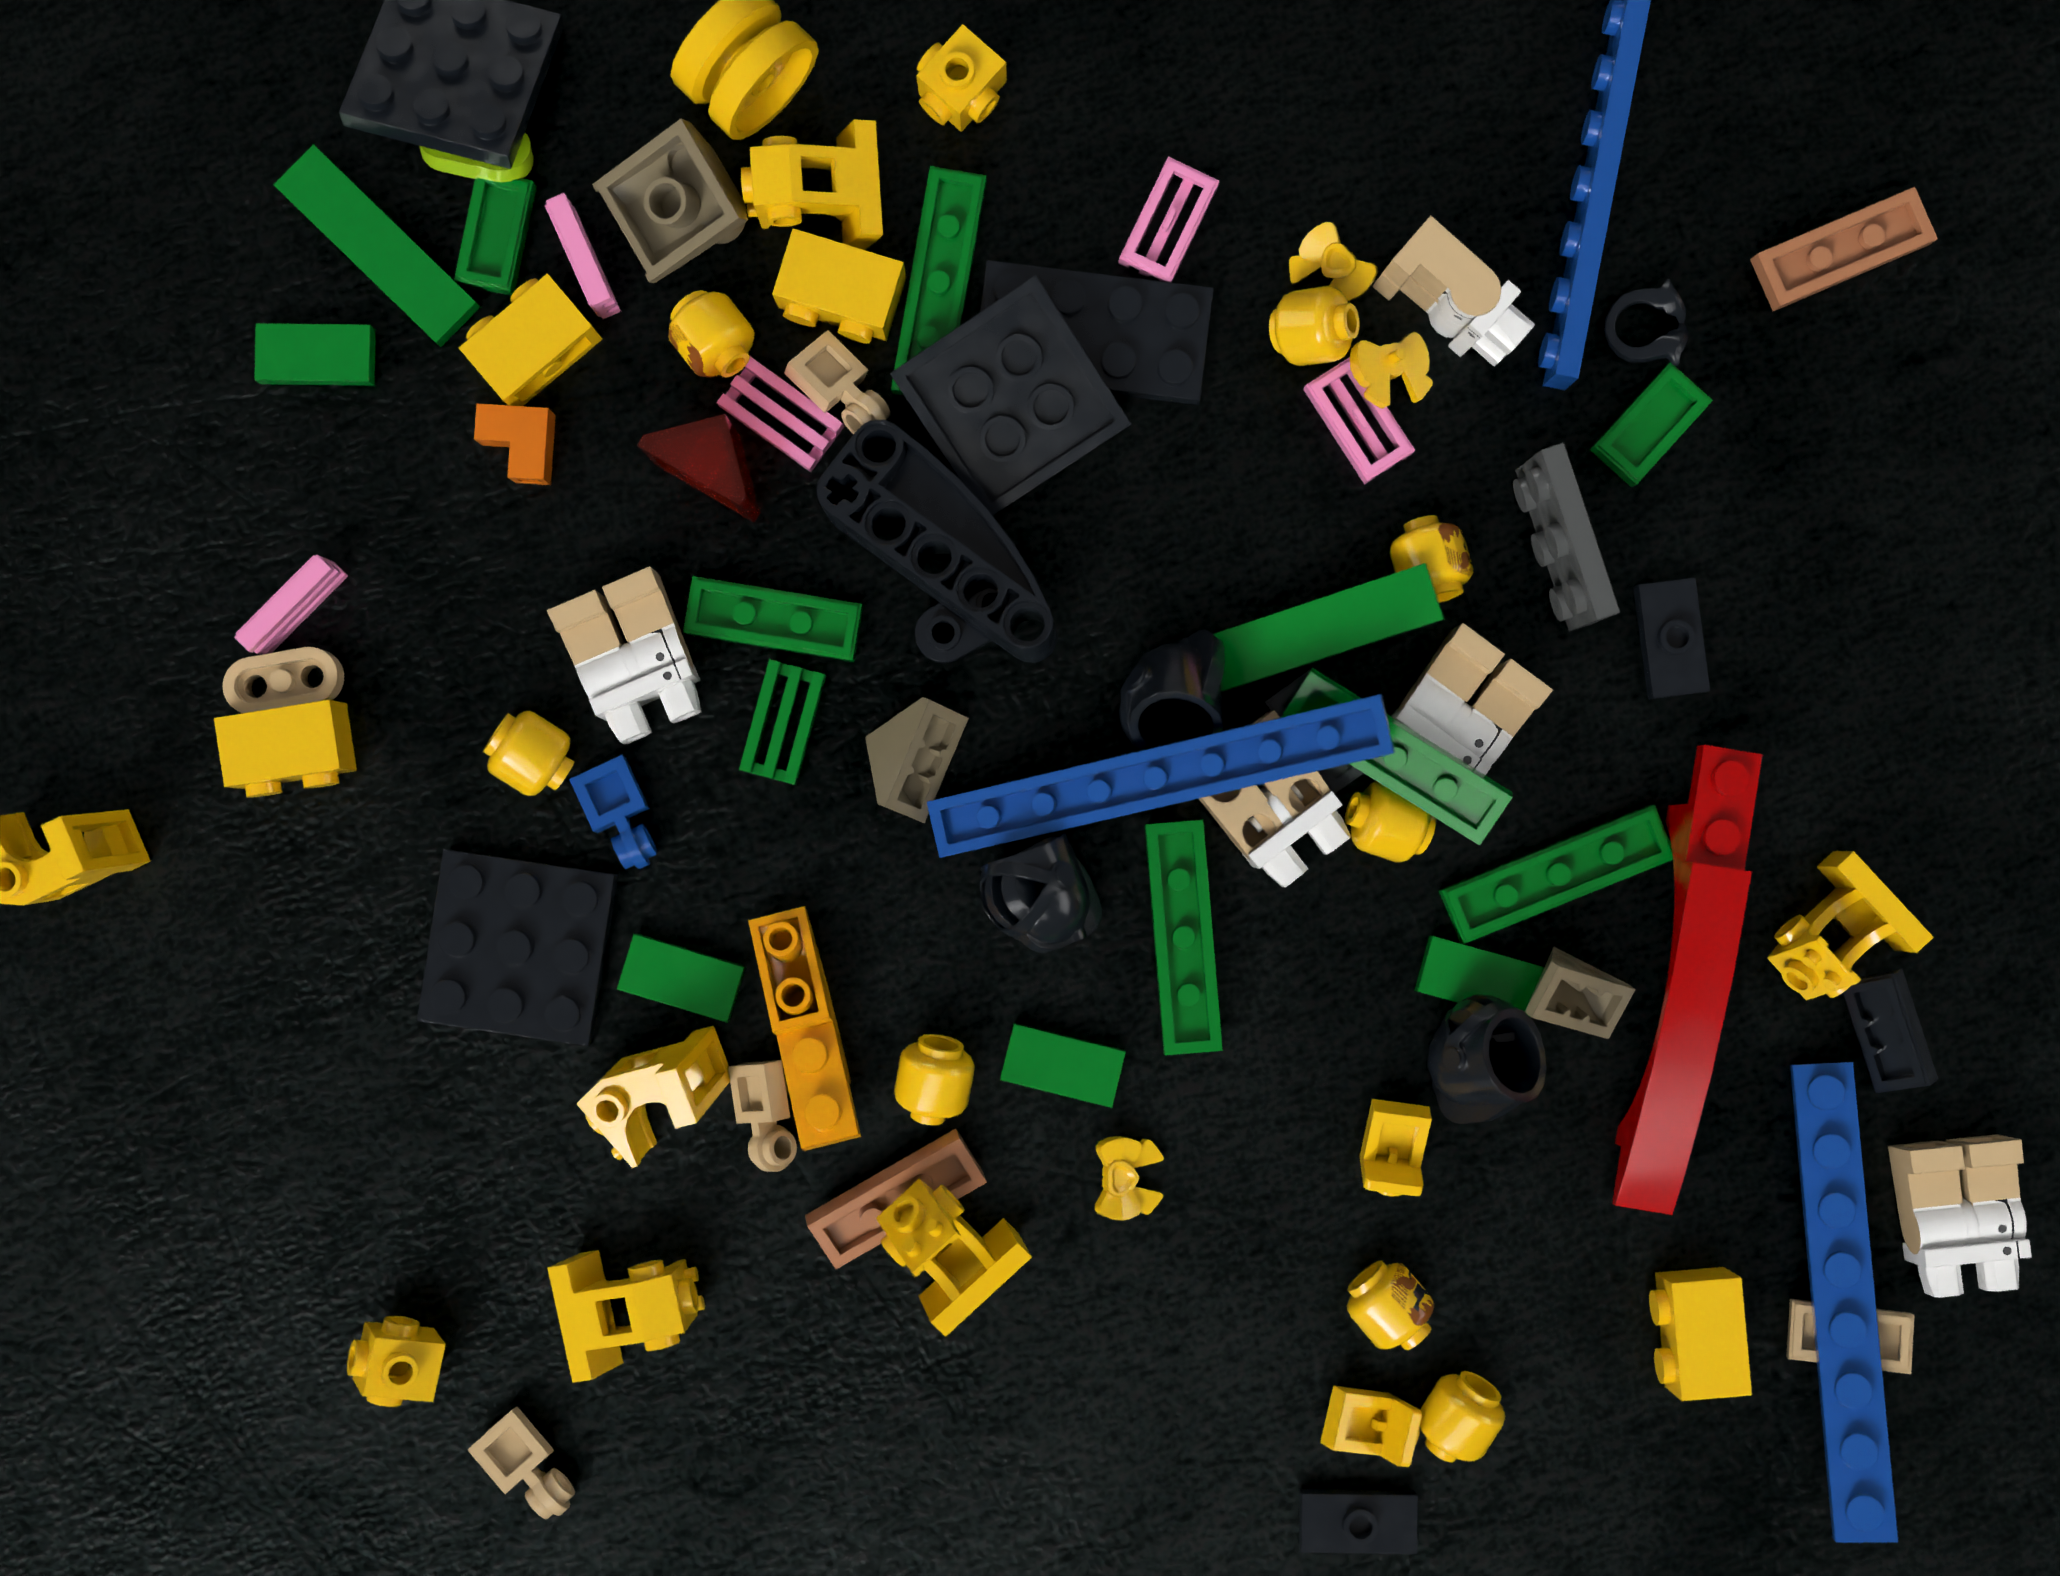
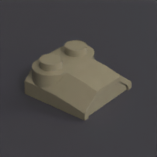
(673, 200)

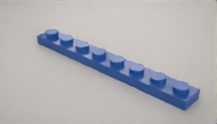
(1594, 190)
(1162, 776)
(1843, 1304)

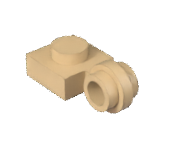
(831, 374)
(762, 1099)
(512, 1453)

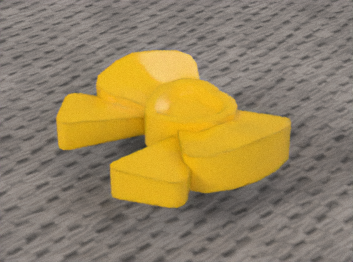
(1323, 250)
(1377, 365)
(1120, 1196)

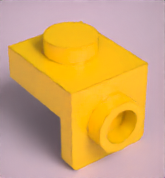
(1394, 1147)
(1371, 1424)

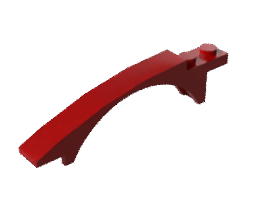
(1709, 909)

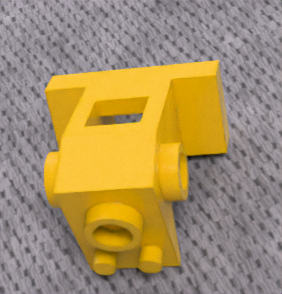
(776, 191)
(74, 862)
(1863, 910)
(679, 1075)
(931, 1236)
(658, 1303)

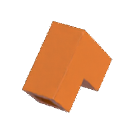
(526, 433)

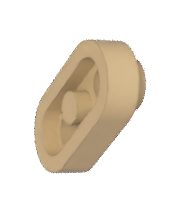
(285, 677)

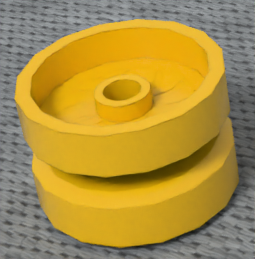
(744, 64)

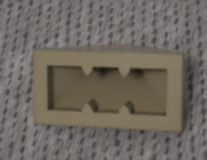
(913, 755)
(1578, 996)

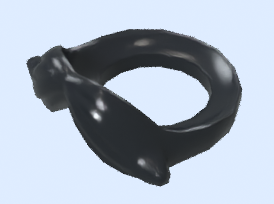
(1666, 346)

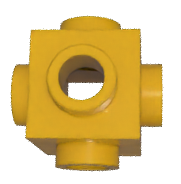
(960, 79)
(396, 1361)

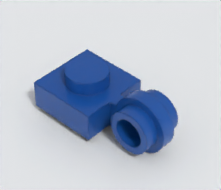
(609, 799)

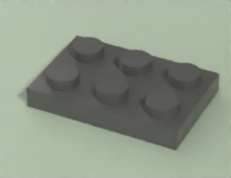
(1564, 539)

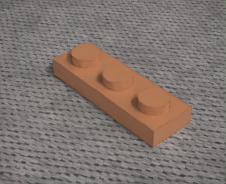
(1843, 249)
(849, 1222)

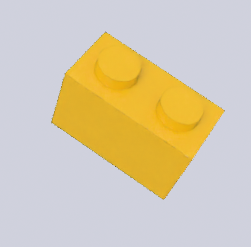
(838, 287)
(529, 341)
(284, 746)
(1701, 1334)

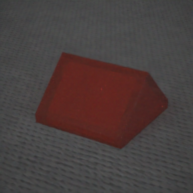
(708, 458)

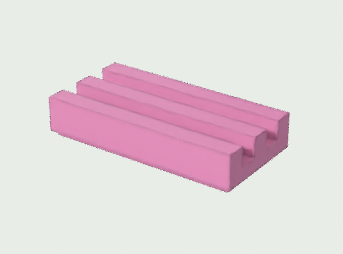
(582, 256)
(1147, 265)
(741, 386)
(1339, 430)
(290, 605)

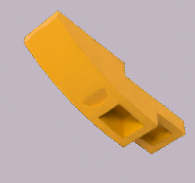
(805, 1028)

